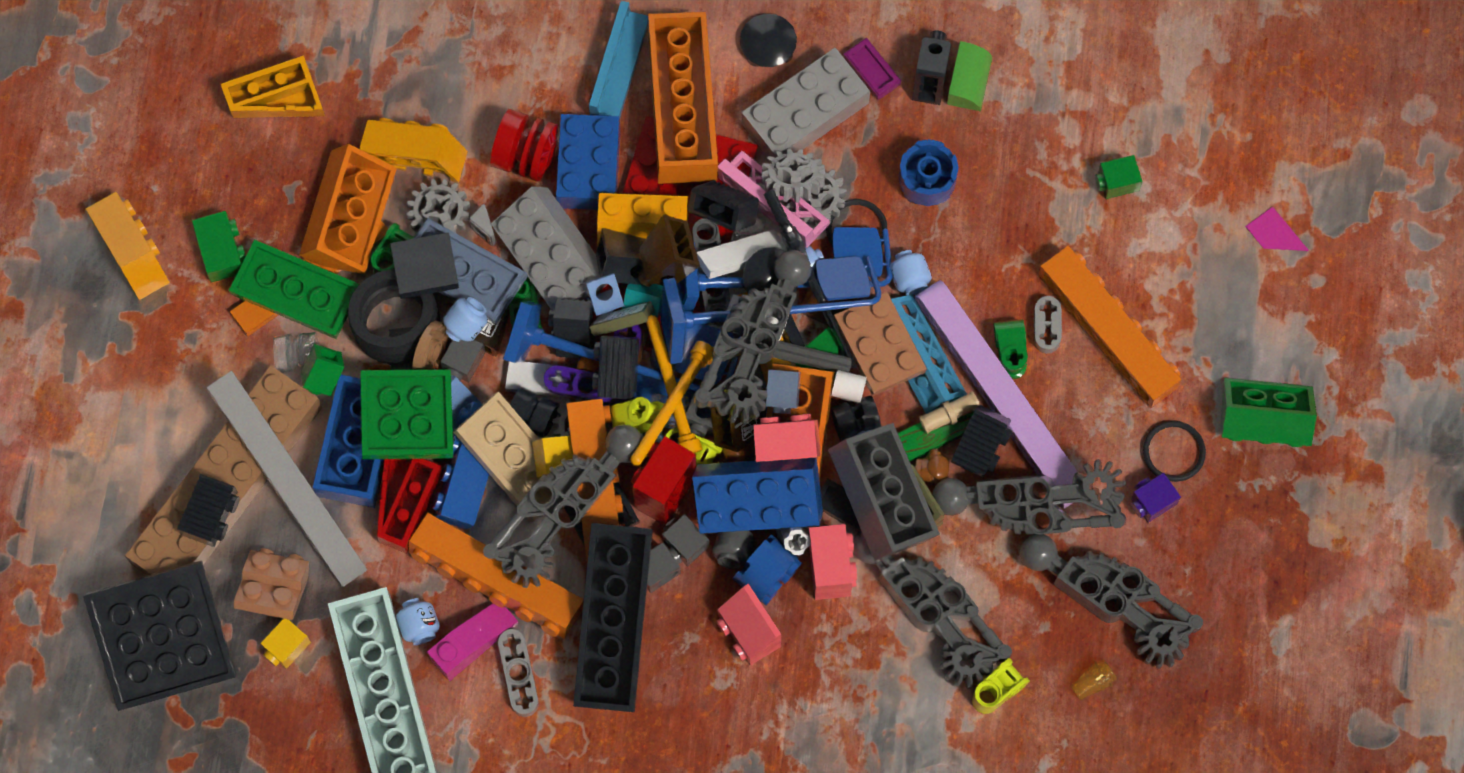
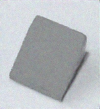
(482, 226)

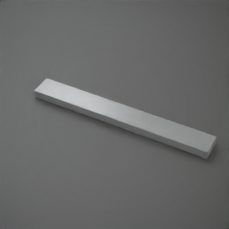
(286, 479)

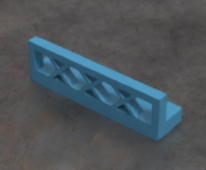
(619, 62)
(930, 385)

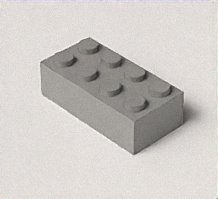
(806, 105)
(548, 246)

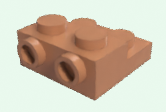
(272, 584)

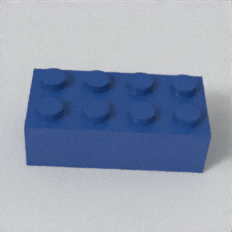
(340, 469)
(757, 495)

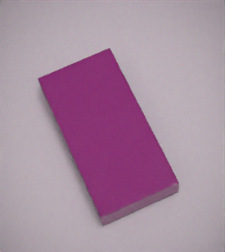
(872, 68)

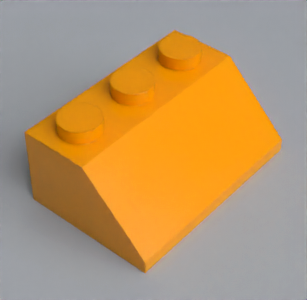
(637, 213)

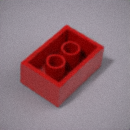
(663, 480)

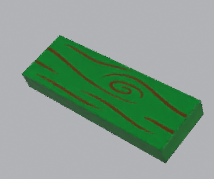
(918, 443)

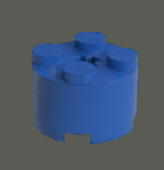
(933, 188)
(767, 568)

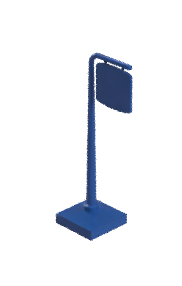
(845, 242)
(837, 279)
(526, 333)

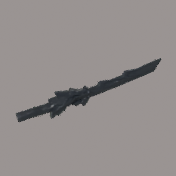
(794, 242)

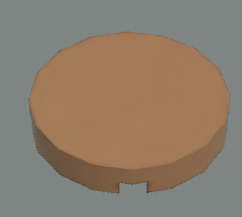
(431, 347)

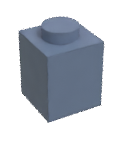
(783, 390)

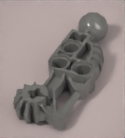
(750, 322)
(564, 485)
(1021, 513)
(1106, 577)
(930, 587)

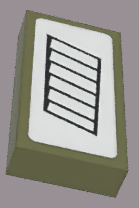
(621, 319)

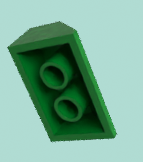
(1268, 412)

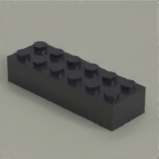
(613, 617)

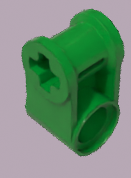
(384, 250)
(1011, 343)

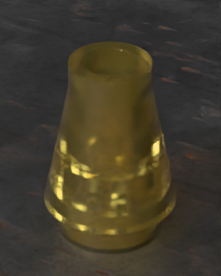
(1095, 679)

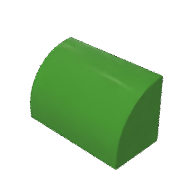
(970, 77)

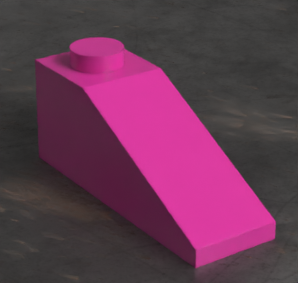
(470, 640)

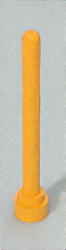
(700, 357)
(686, 438)

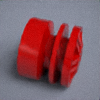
(518, 143)

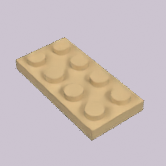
(503, 448)

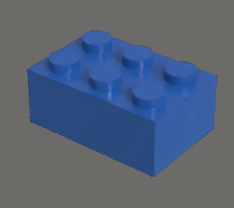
(587, 159)

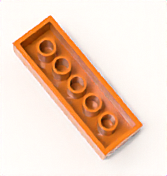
(682, 97)

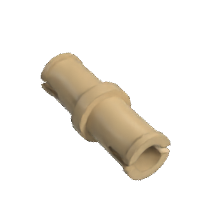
(949, 412)

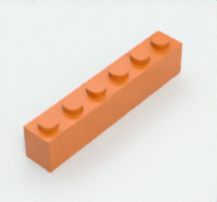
(1110, 326)
(588, 438)
(463, 558)

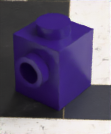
(1154, 497)

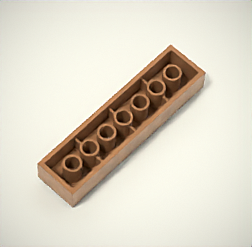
(288, 412)

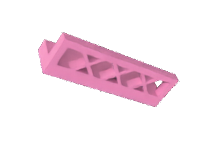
(739, 181)

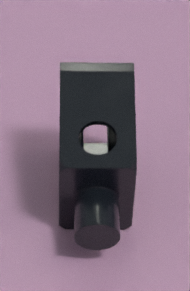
(931, 63)
(619, 255)

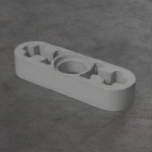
(505, 652)

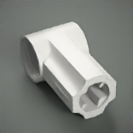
(849, 386)
(794, 539)

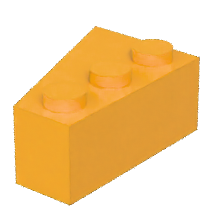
(274, 92)
(415, 146)
(128, 245)

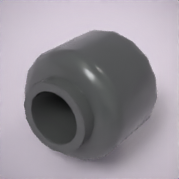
(733, 548)

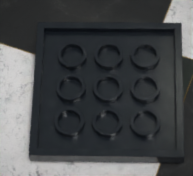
(159, 635)

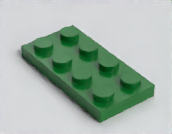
(294, 289)

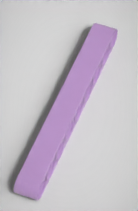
(995, 384)

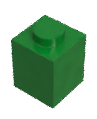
(1119, 177)
(322, 370)

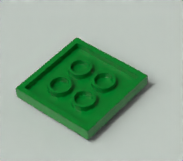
(406, 414)

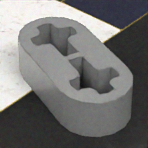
(1054, 324)

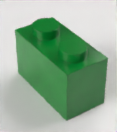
(218, 245)

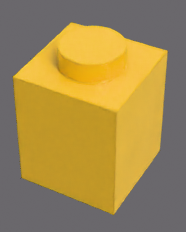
(549, 453)
(284, 644)

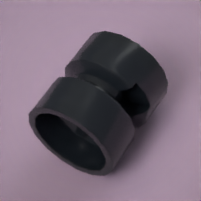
(535, 412)
(855, 418)

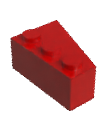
(404, 499)

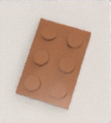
(880, 344)

